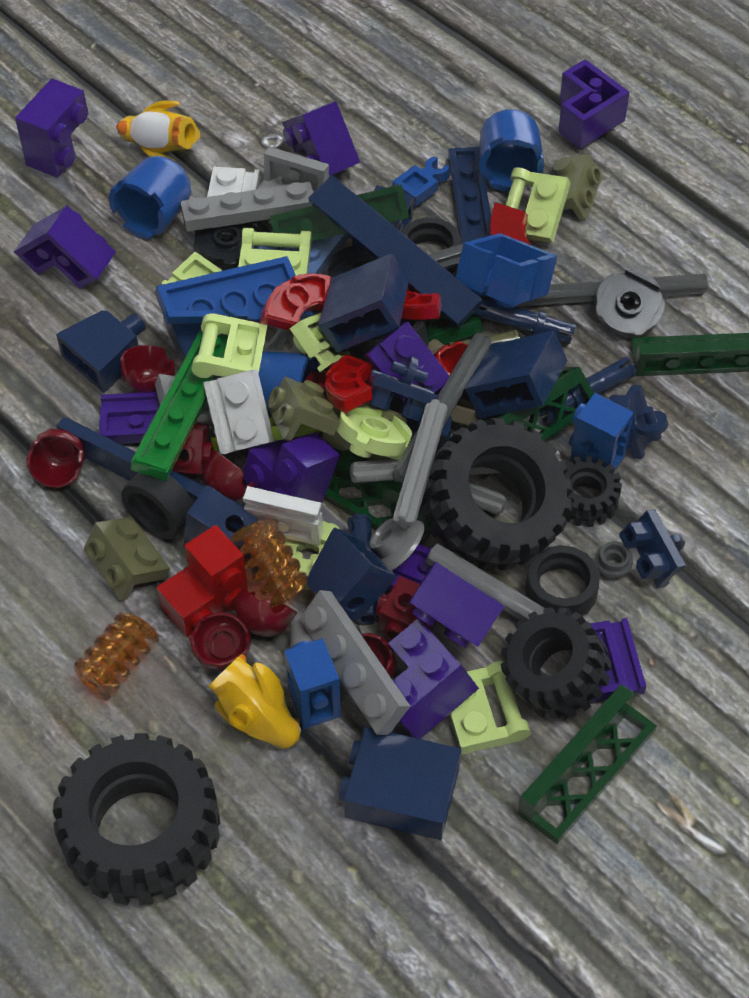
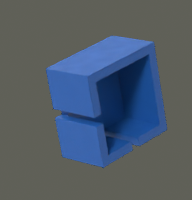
(505, 269)

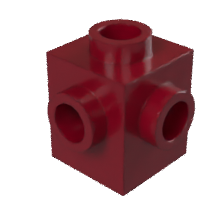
(199, 452)
(396, 610)

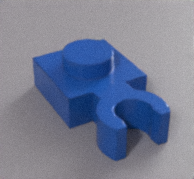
(422, 182)

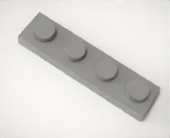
(244, 206)
(355, 663)

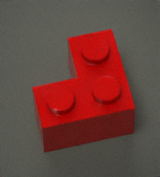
(208, 582)

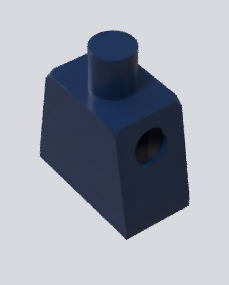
(97, 346)
(216, 509)
(350, 573)

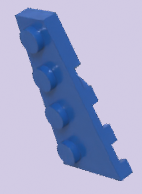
(229, 293)

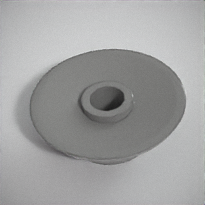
(395, 543)

